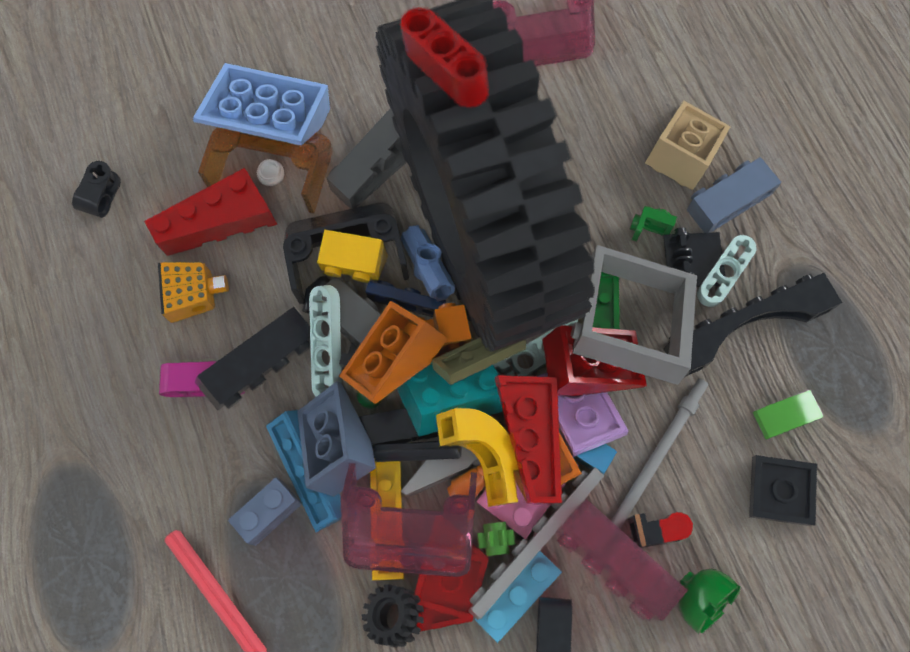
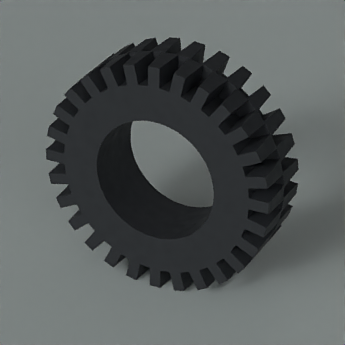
(493, 182)

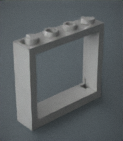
(633, 357)

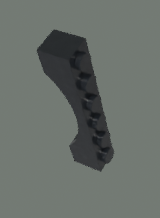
(801, 302)

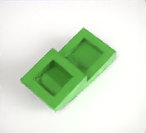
(788, 414)

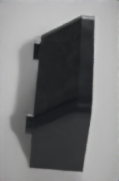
(304, 235)

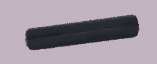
(415, 451)

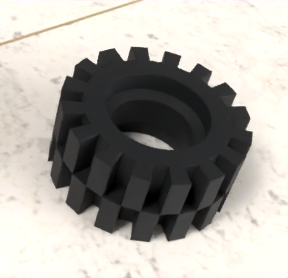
(407, 619)

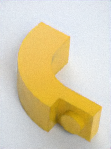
(491, 446)

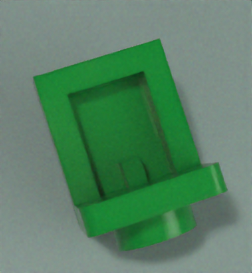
(653, 220)

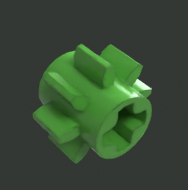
(496, 539)

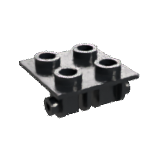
(693, 252)

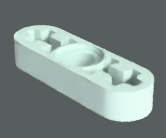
(737, 265)

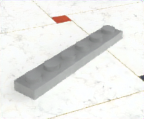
(526, 551)

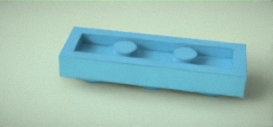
(519, 596)

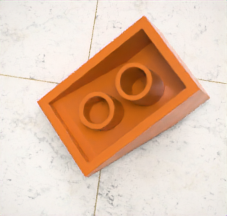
(392, 353)

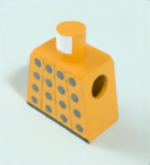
(188, 289)

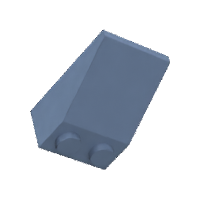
(331, 440)

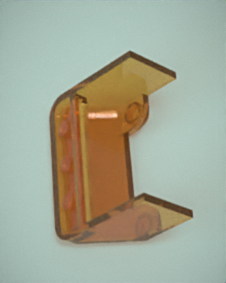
(311, 156)

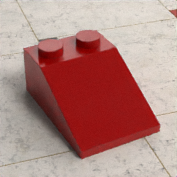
(583, 375)

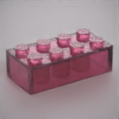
(621, 562)

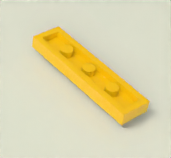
(387, 481)

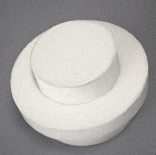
(270, 172)

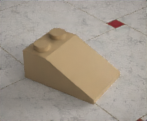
(687, 145)

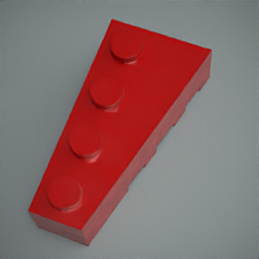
(211, 215)

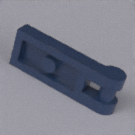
(408, 298)

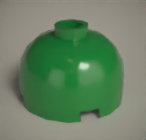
(706, 597)

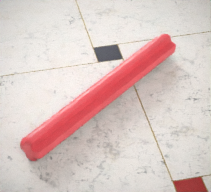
(214, 593)

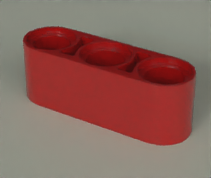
(445, 57)

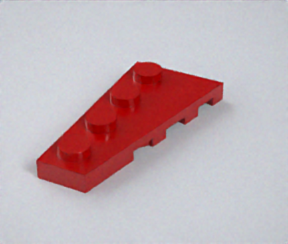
(533, 427)

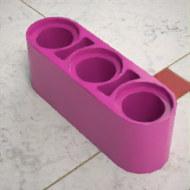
(180, 379)

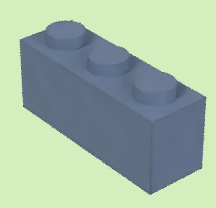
(732, 195)

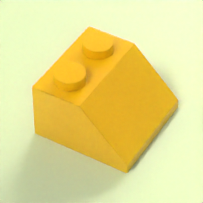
(352, 256)

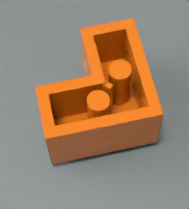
(453, 324)

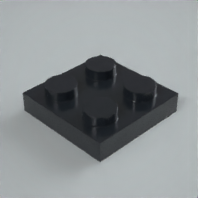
(783, 490)

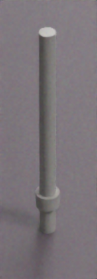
(687, 408)

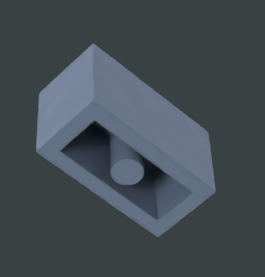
(265, 512)

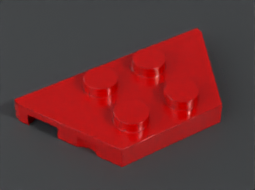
(448, 597)

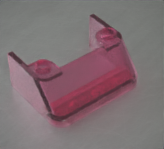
(555, 34)
(406, 538)

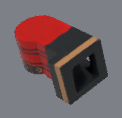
(658, 532)

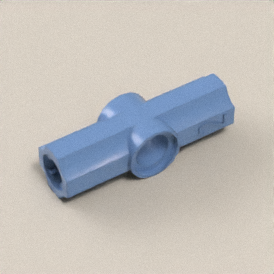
(427, 263)

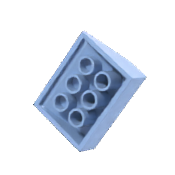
(264, 104)

